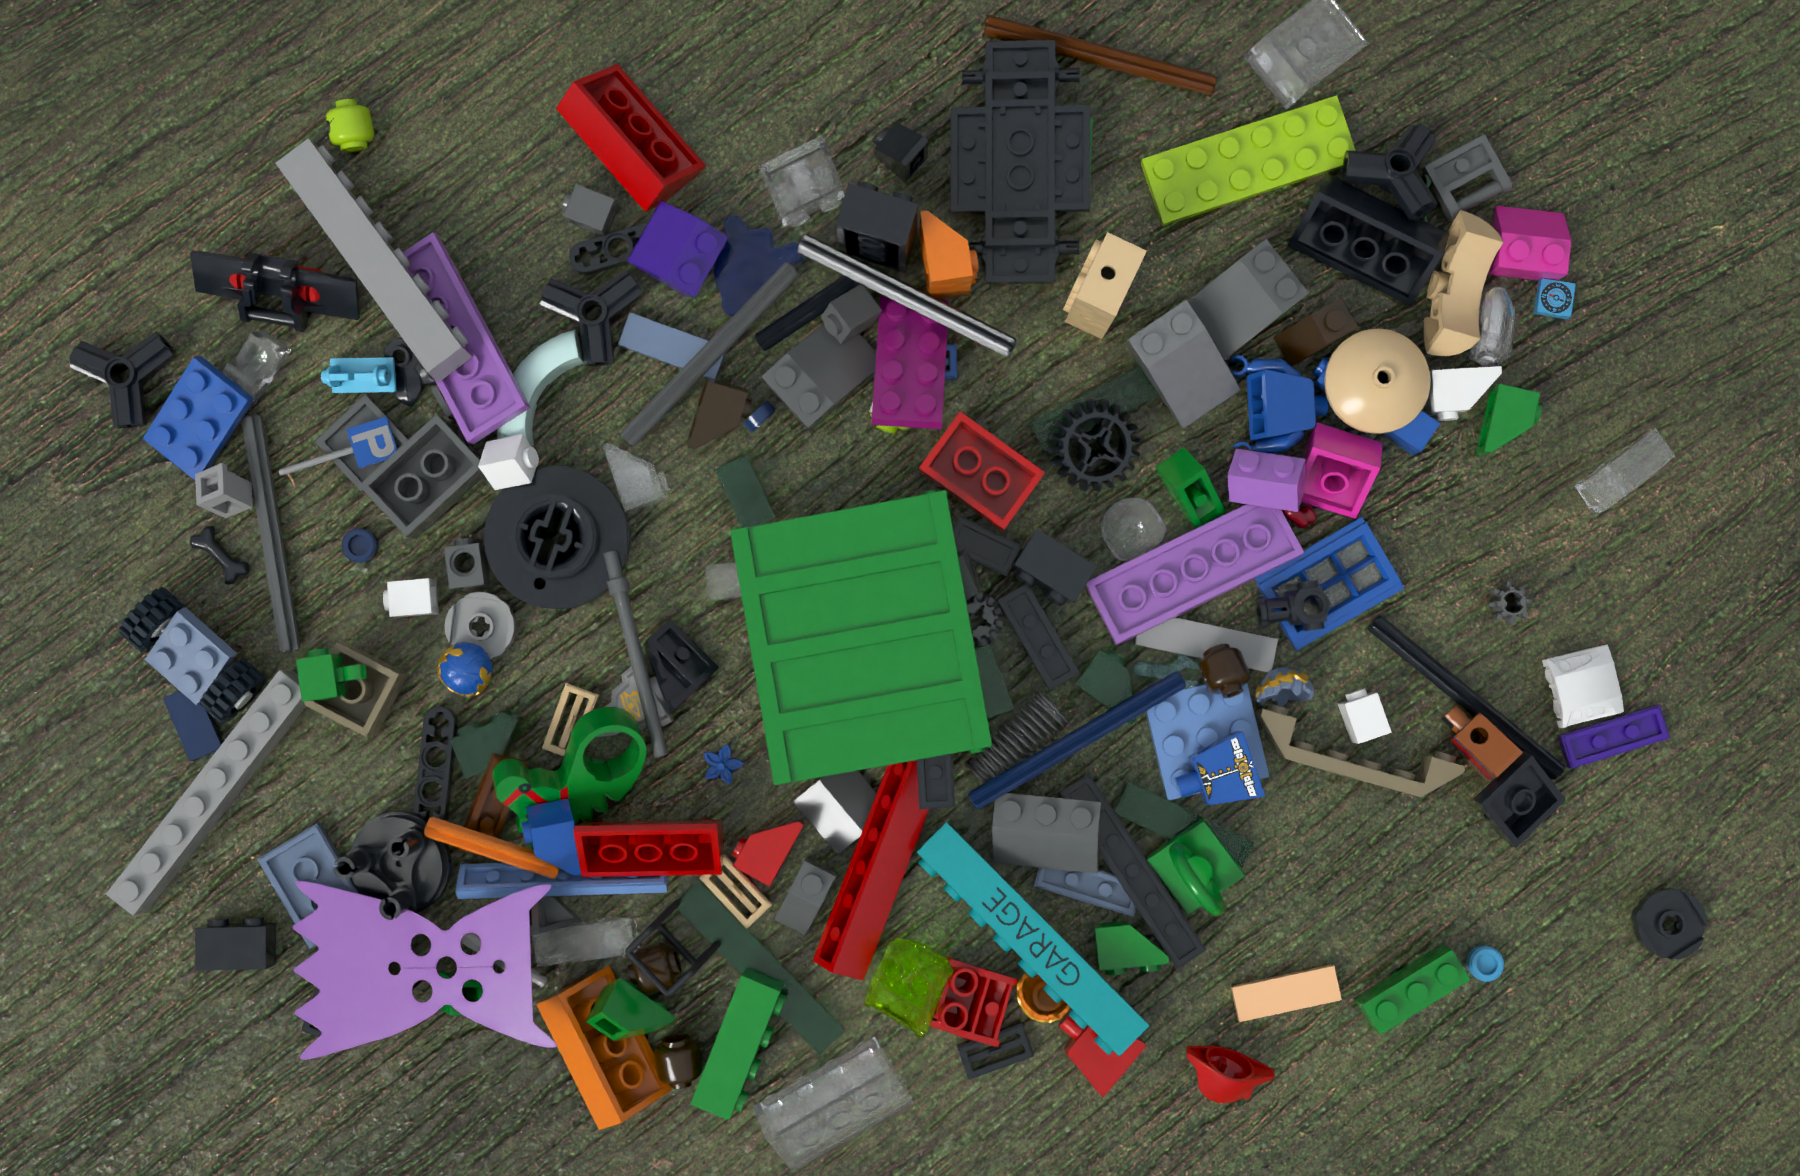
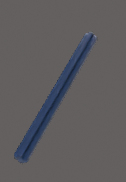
(1077, 740)

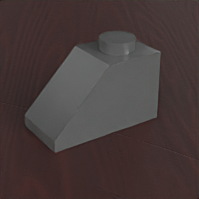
(805, 896)

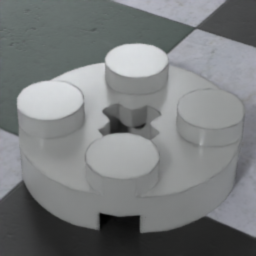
(496, 613)

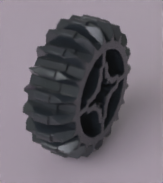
(1103, 433)

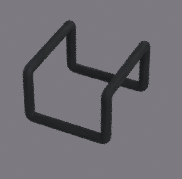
(696, 963)

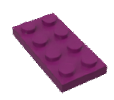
(908, 368)

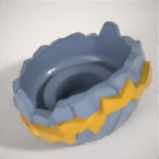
(1284, 685)

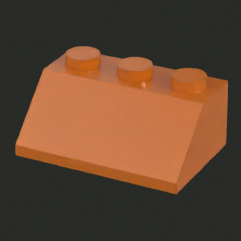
(946, 259)

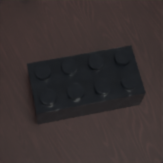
(877, 226)

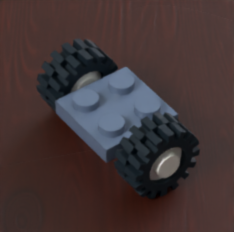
(191, 655)

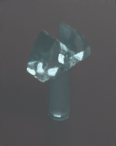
(1162, 670)

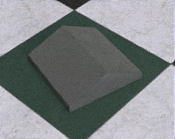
(838, 807)

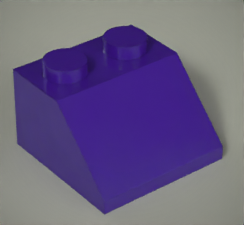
(677, 249)

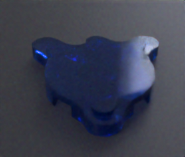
(748, 262)

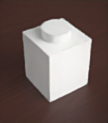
(509, 462)
(411, 598)
(1363, 716)

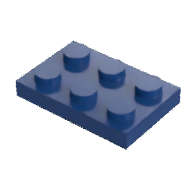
(198, 417)

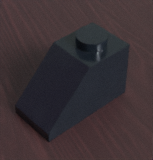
(901, 150)

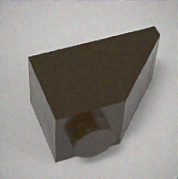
(1316, 332)
(717, 411)

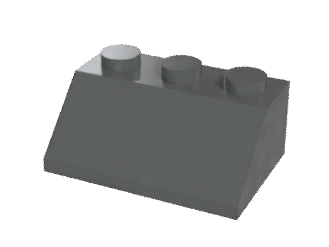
(1047, 832)

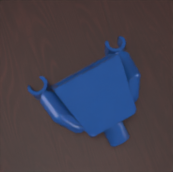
(1278, 404)

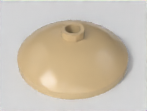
(1356, 391)

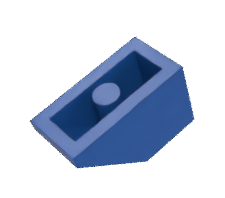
(552, 834)

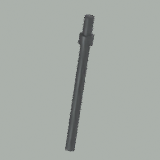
(618, 587)

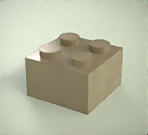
(366, 699)

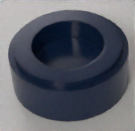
(759, 416)
(360, 545)

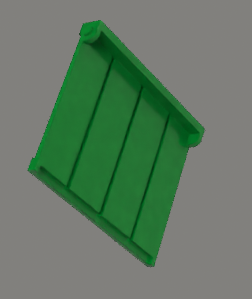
(861, 638)

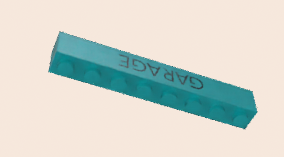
(1033, 940)

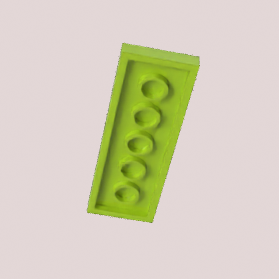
(1248, 160)

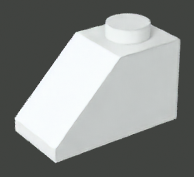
(1458, 390)

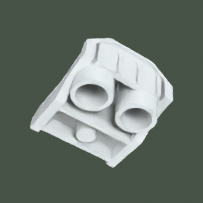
(1583, 685)

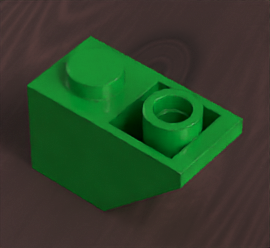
(1122, 947)
(626, 1012)

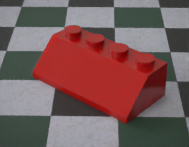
(629, 136)
(649, 848)

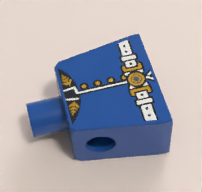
(1222, 772)

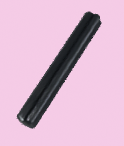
(803, 313)

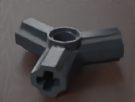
(1405, 182)
(573, 304)
(142, 361)

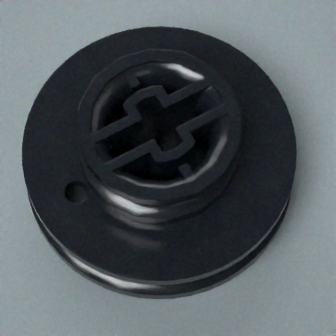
(586, 504)

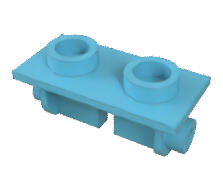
(360, 375)

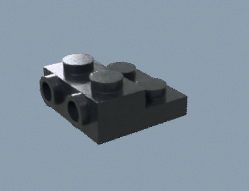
(1519, 799)

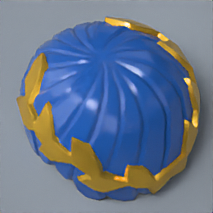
(465, 669)

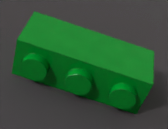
(1411, 989)

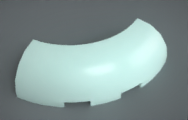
(538, 371)

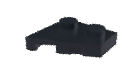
(677, 664)

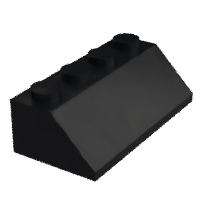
(1368, 239)

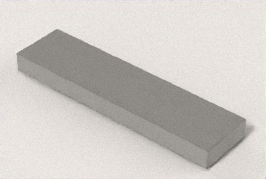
(1195, 638)

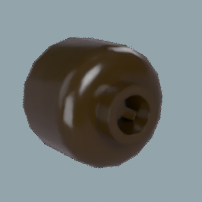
(1224, 670)
(661, 961)
(678, 1060)

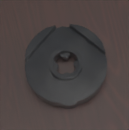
(1662, 942)

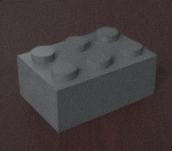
(424, 477)

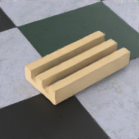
(581, 693)
(753, 889)

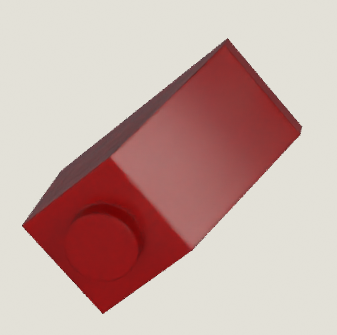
(766, 850)

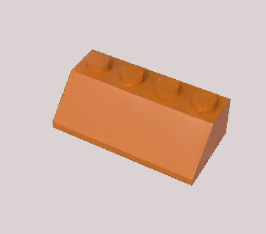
(611, 1075)

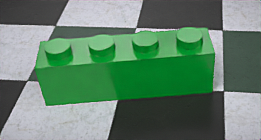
(738, 1043)

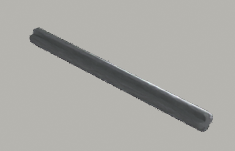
(710, 353)
(270, 533)

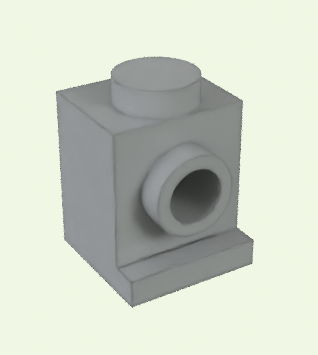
(222, 491)

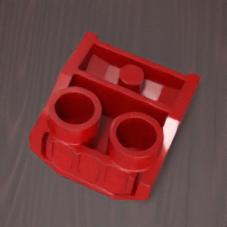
(973, 1003)

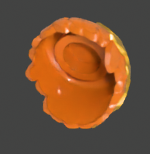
(1037, 1002)

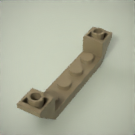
(1432, 773)

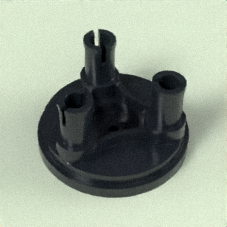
(397, 863)

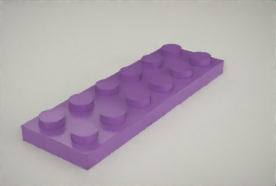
(483, 389)
(1192, 570)

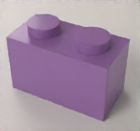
(1267, 480)

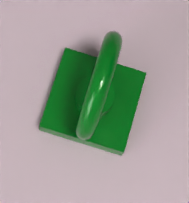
(1197, 868)

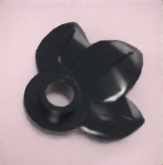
(409, 374)

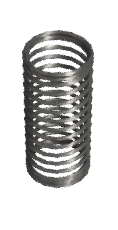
(1039, 700)

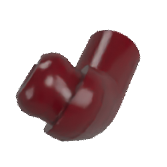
(1302, 517)

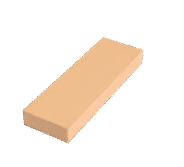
(1286, 993)

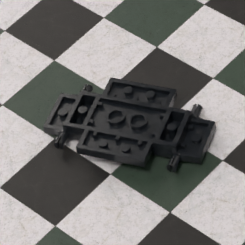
(1020, 160)

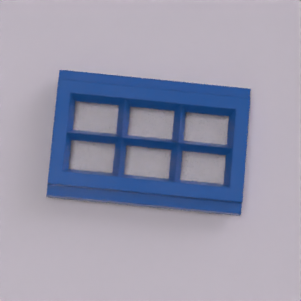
(1347, 567)

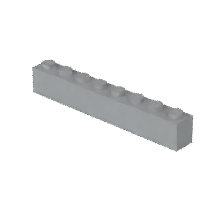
(374, 260)
(209, 794)

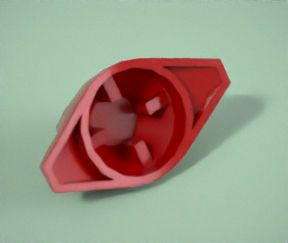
(1227, 1074)

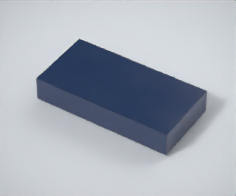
(194, 726)

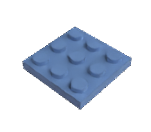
(1194, 721)

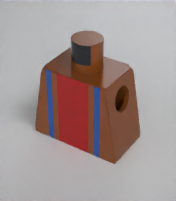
(1492, 753)

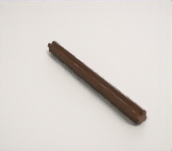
(1104, 55)

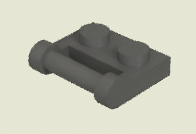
(1463, 167)

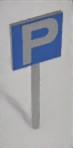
(369, 443)

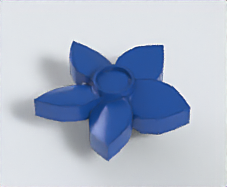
(722, 764)

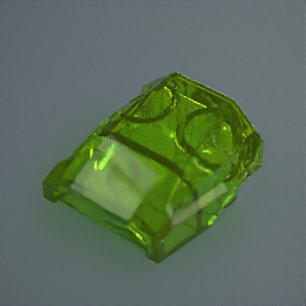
(909, 984)

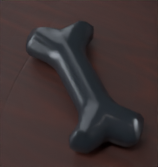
(207, 542)

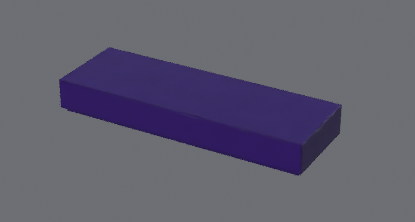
(1613, 736)

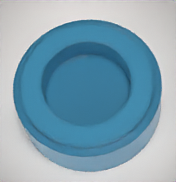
(1485, 963)

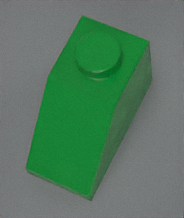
(1506, 416)
(1190, 488)

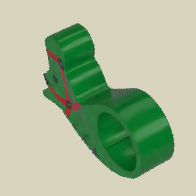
(587, 784)

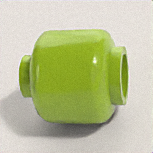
(350, 126)

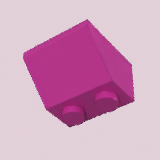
(1533, 244)
(1339, 469)

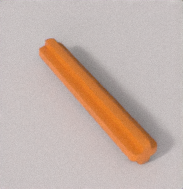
(488, 847)

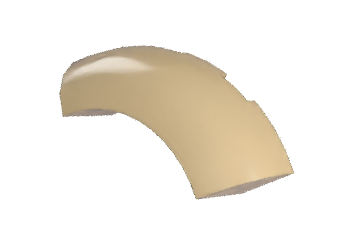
(1459, 286)

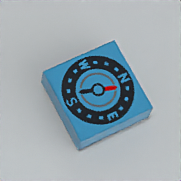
(1554, 298)

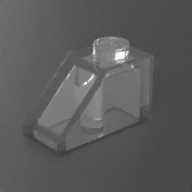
(636, 479)

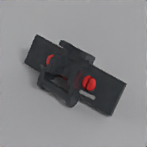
(258, 274)

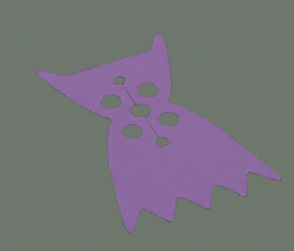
(367, 1003)

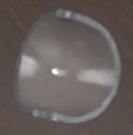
(1132, 528)

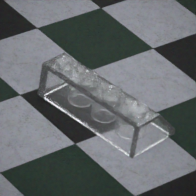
(832, 1104)

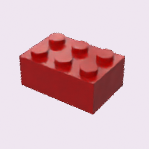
(981, 471)

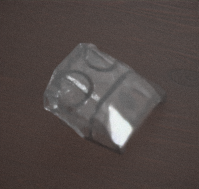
(1498, 329)

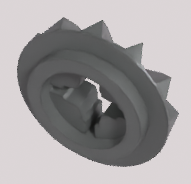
(991, 613)

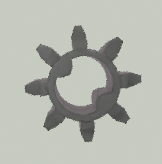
(1518, 603)

